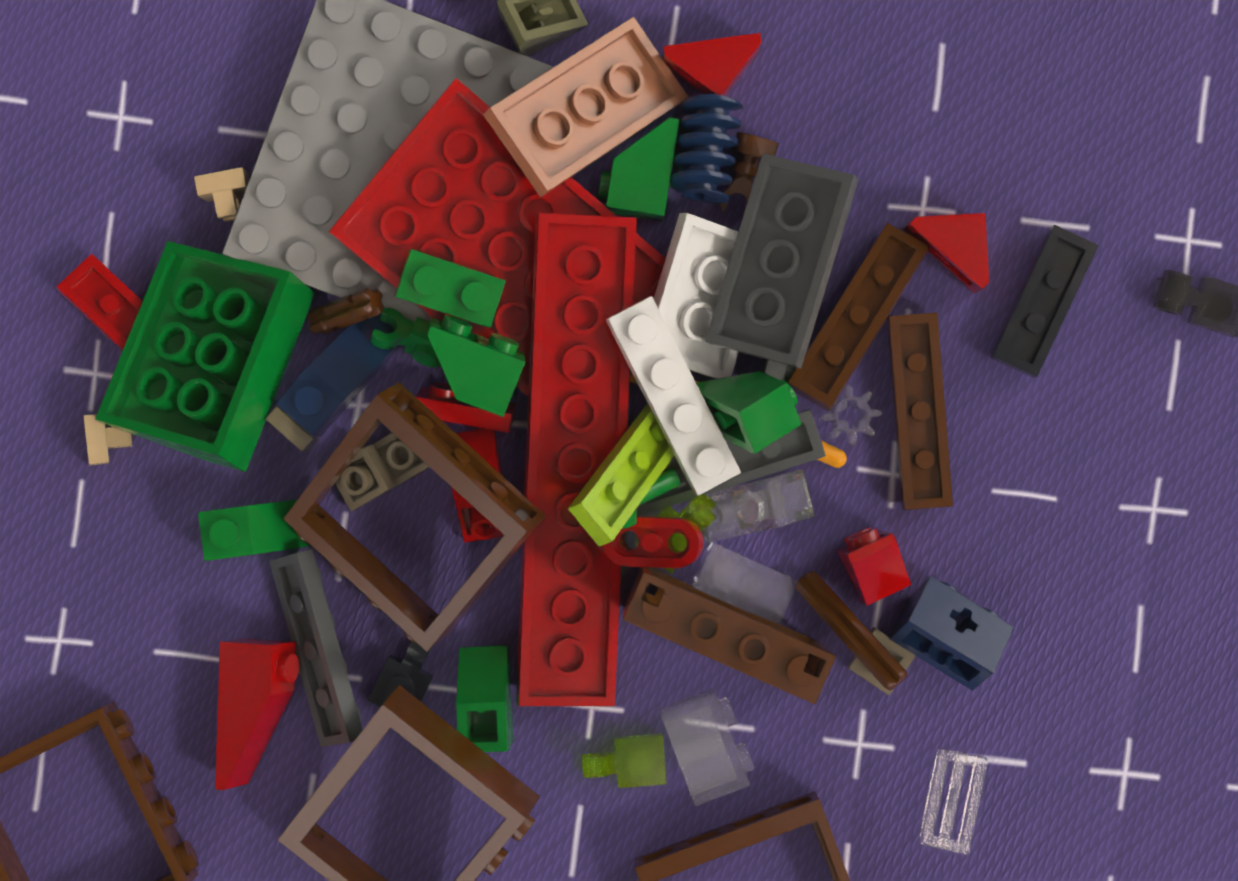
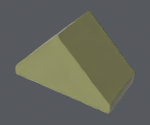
(540, 22)

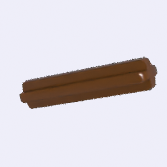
(851, 630)

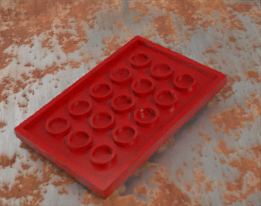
(469, 203)

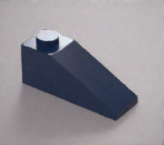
(336, 377)

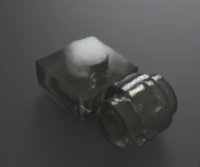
(1212, 304)

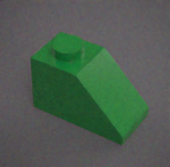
(642, 175)
(751, 408)
(247, 530)

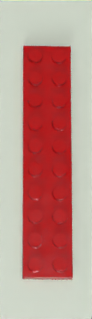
(572, 425)

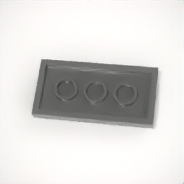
(782, 260)

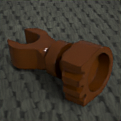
(751, 150)

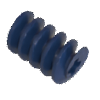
(703, 147)

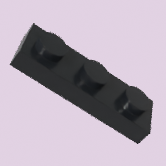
(1044, 301)

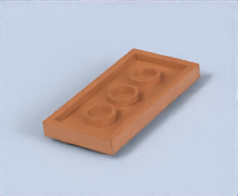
(585, 106)

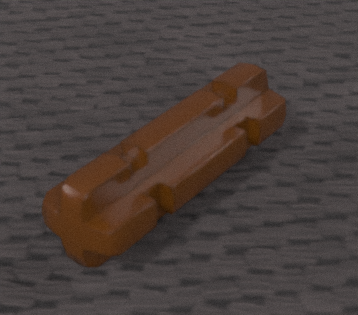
(345, 311)

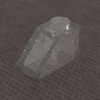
(744, 583)

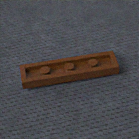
(858, 317)
(919, 411)

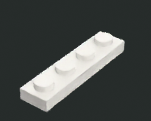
(673, 395)

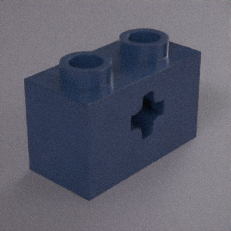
(952, 633)

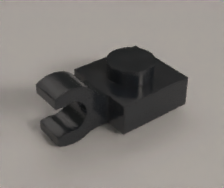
(405, 673)

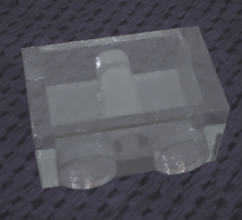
(706, 747)

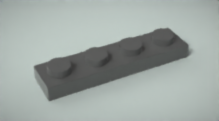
(792, 449)
(317, 648)

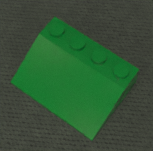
(206, 354)

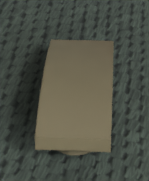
(378, 470)

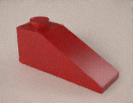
(252, 695)

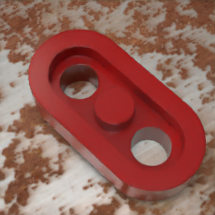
(656, 545)

